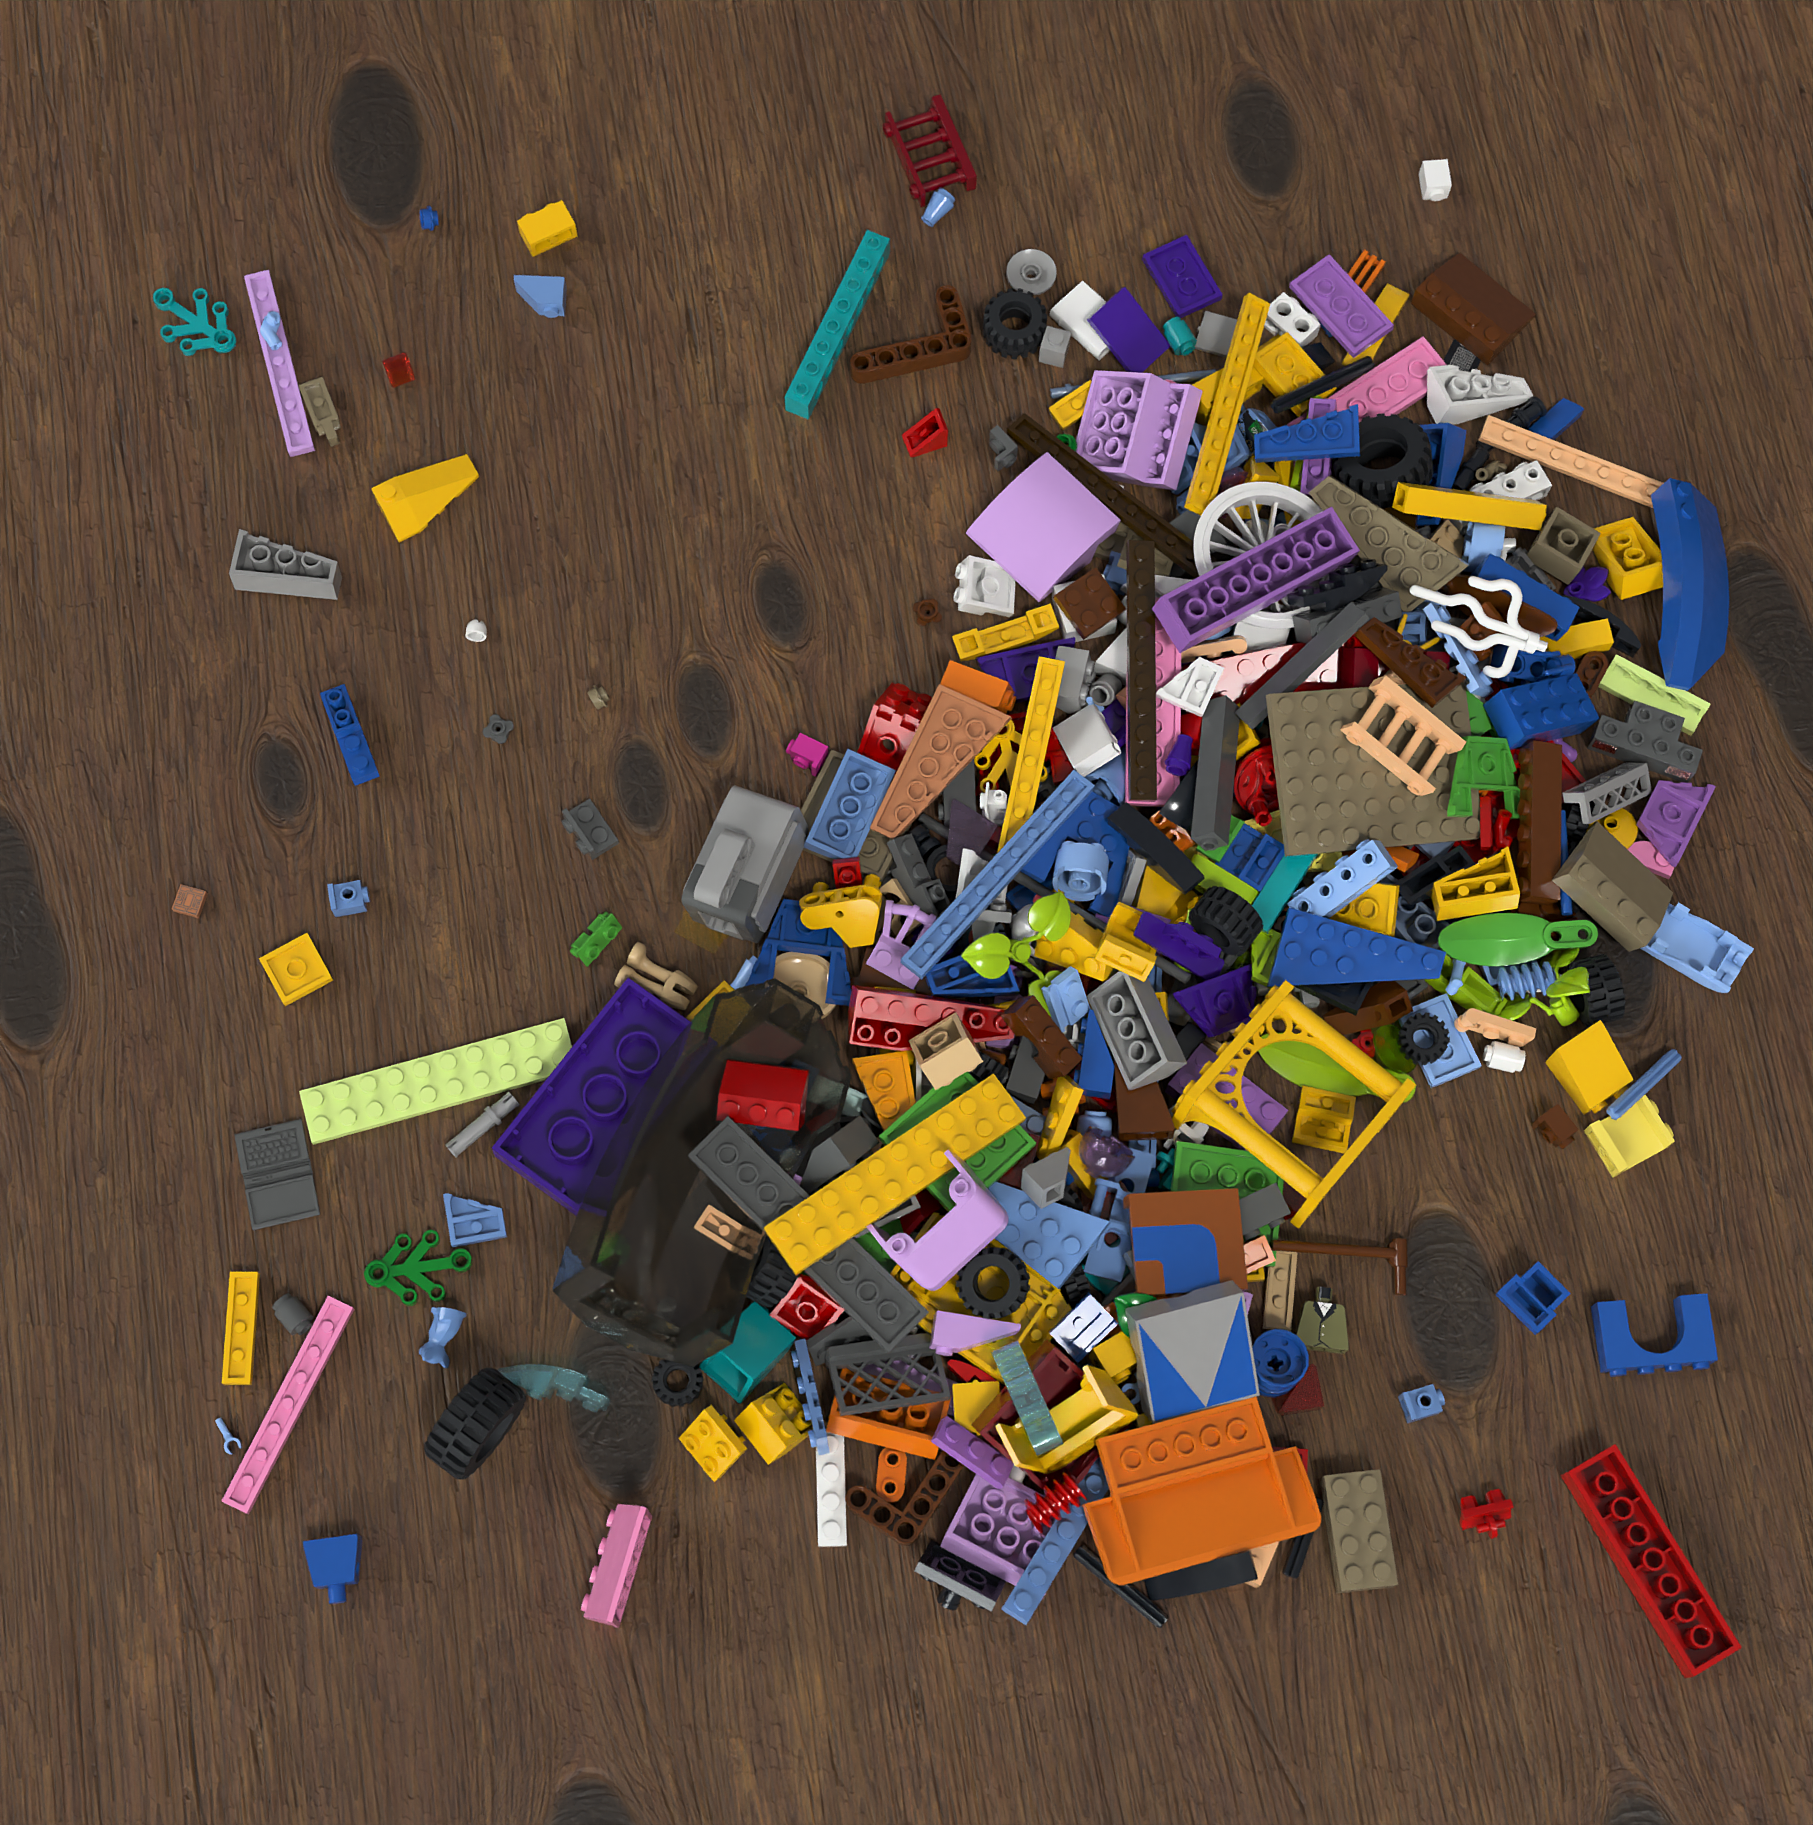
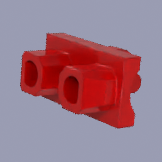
(1488, 1516)

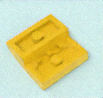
(1323, 1119)

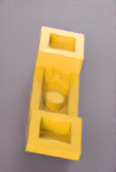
(1390, 303)
(1007, 635)

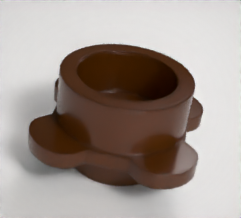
(927, 605)

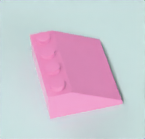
(617, 1565)

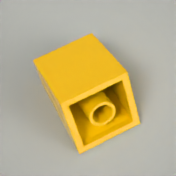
(1590, 1069)

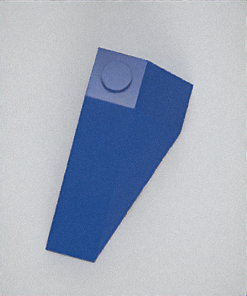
(1447, 452)

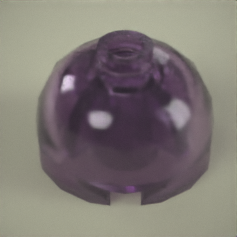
(1103, 1154)

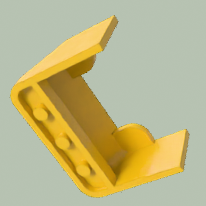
(1081, 1419)

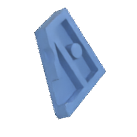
(473, 1222)

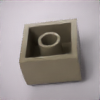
(1562, 545)

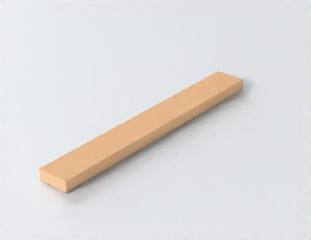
(1569, 460)

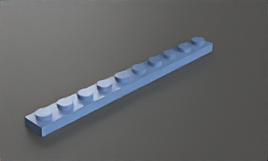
(997, 874)

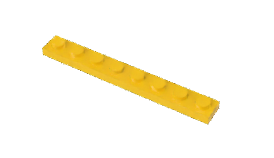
(1032, 746)

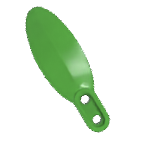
(1511, 938)

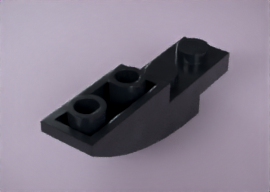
(1341, 588)

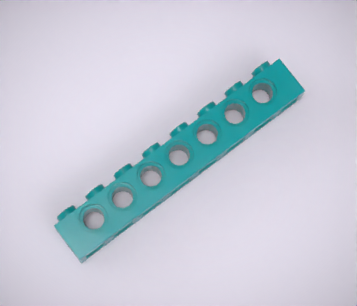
(837, 324)

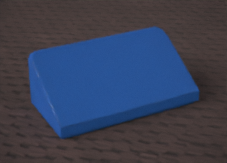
(1557, 419)

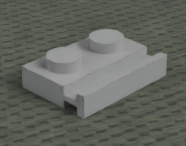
(1131, 878)

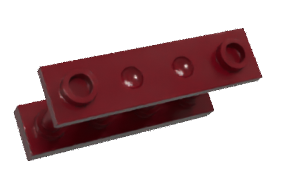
(945, 133)

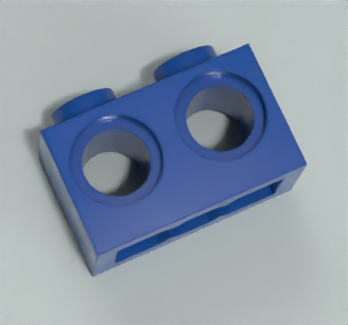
(1521, 666)

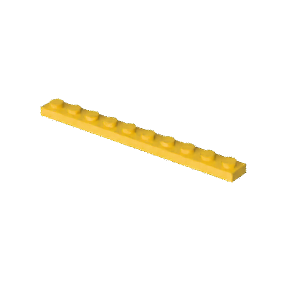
(1227, 403)

